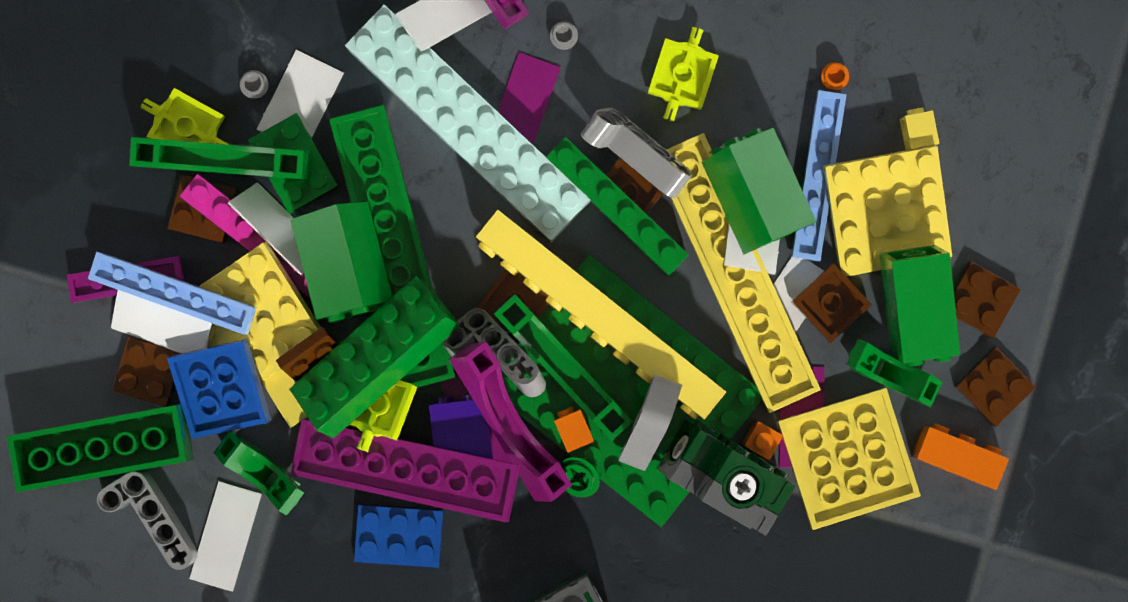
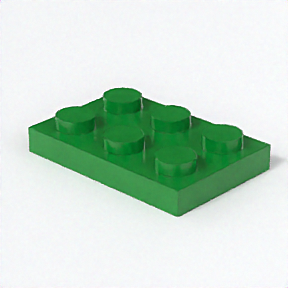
(297, 192)

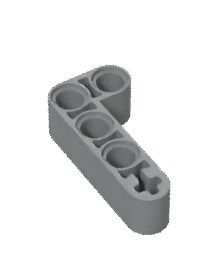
(638, 149)
(504, 351)
(650, 422)
(153, 523)

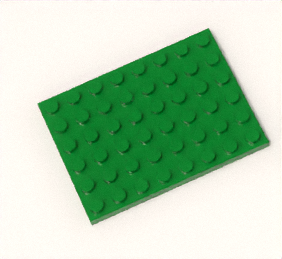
(647, 489)

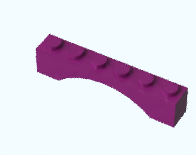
(484, 381)

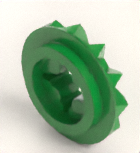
(581, 486)

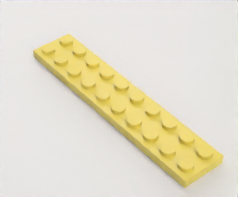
(743, 294)

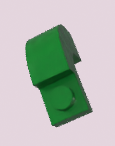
(893, 373)
(260, 470)

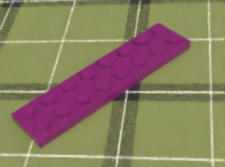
(408, 471)

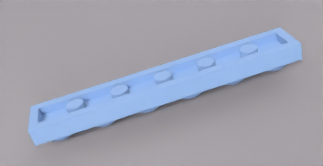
(821, 152)
(172, 293)

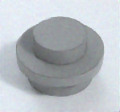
(563, 35)
(254, 84)

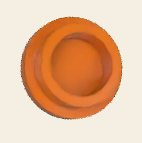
(835, 76)

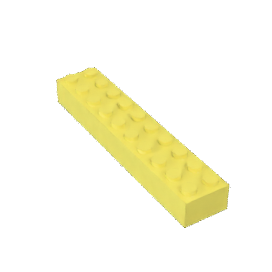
(597, 312)

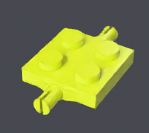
(683, 74)
(184, 120)
(385, 415)

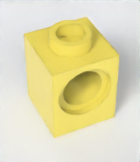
(919, 129)

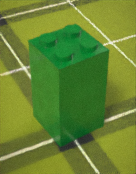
(757, 189)
(342, 261)
(920, 304)

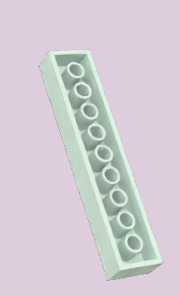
(468, 124)

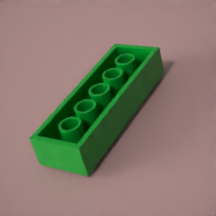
(374, 357)
(99, 448)

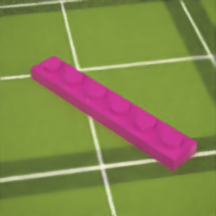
(215, 207)

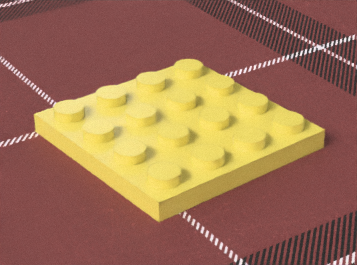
(886, 207)
(281, 312)
(848, 458)

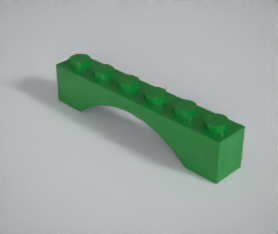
(219, 158)
(618, 207)
(563, 367)

